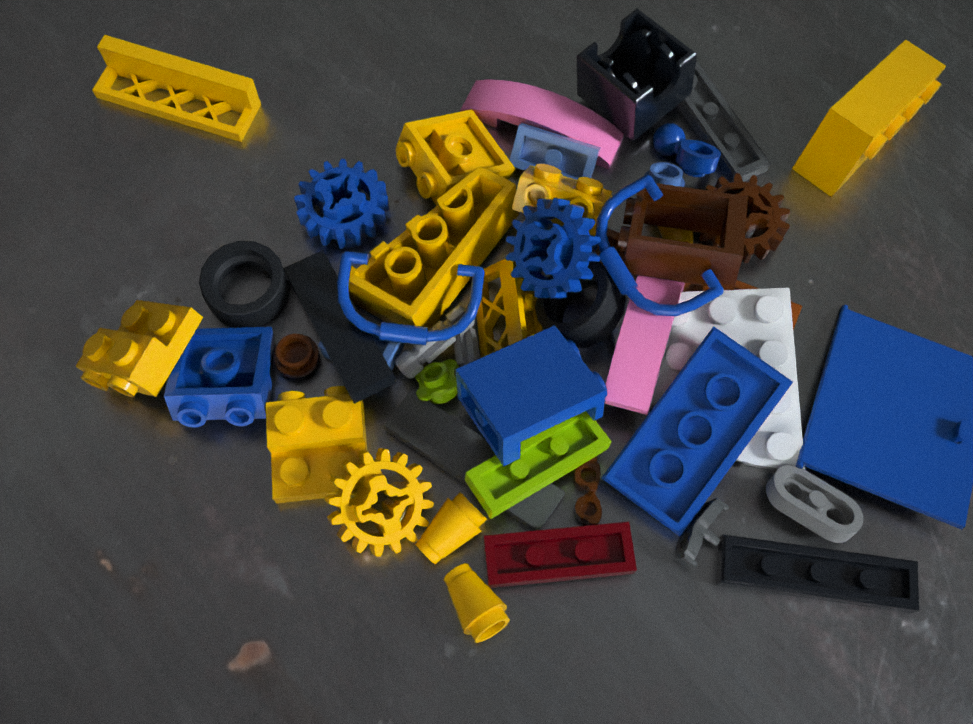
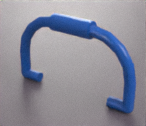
(620, 272)
(401, 332)

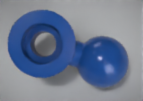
(692, 155)

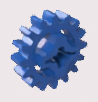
(342, 203)
(553, 248)

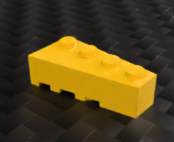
(869, 116)
(417, 271)

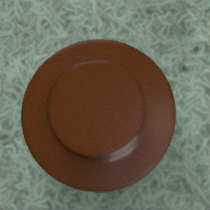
(296, 355)

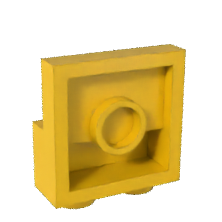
(447, 150)
(548, 183)
(141, 350)
(311, 442)

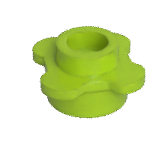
(437, 382)

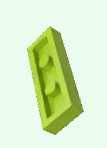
(541, 462)

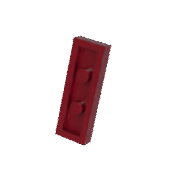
(559, 554)

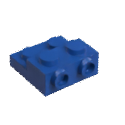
(222, 377)

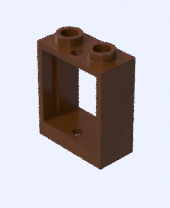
(691, 211)

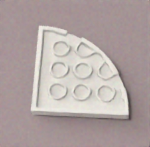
(762, 325)

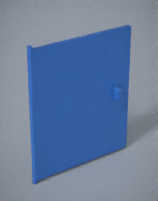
(894, 418)

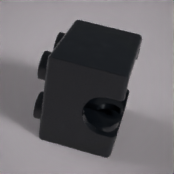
(637, 76)

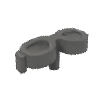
(692, 537)

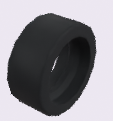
(236, 256)
(596, 321)

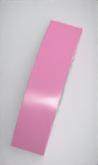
(545, 110)
(641, 347)

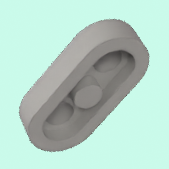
(814, 503)

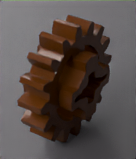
(764, 218)

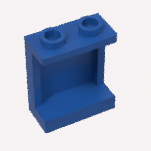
(528, 390)

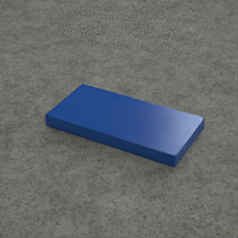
(696, 430)

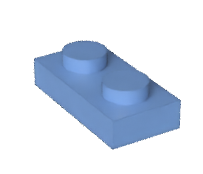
(545, 147)

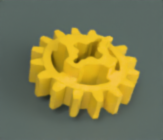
(387, 520)

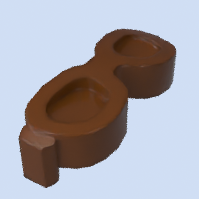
(586, 480)

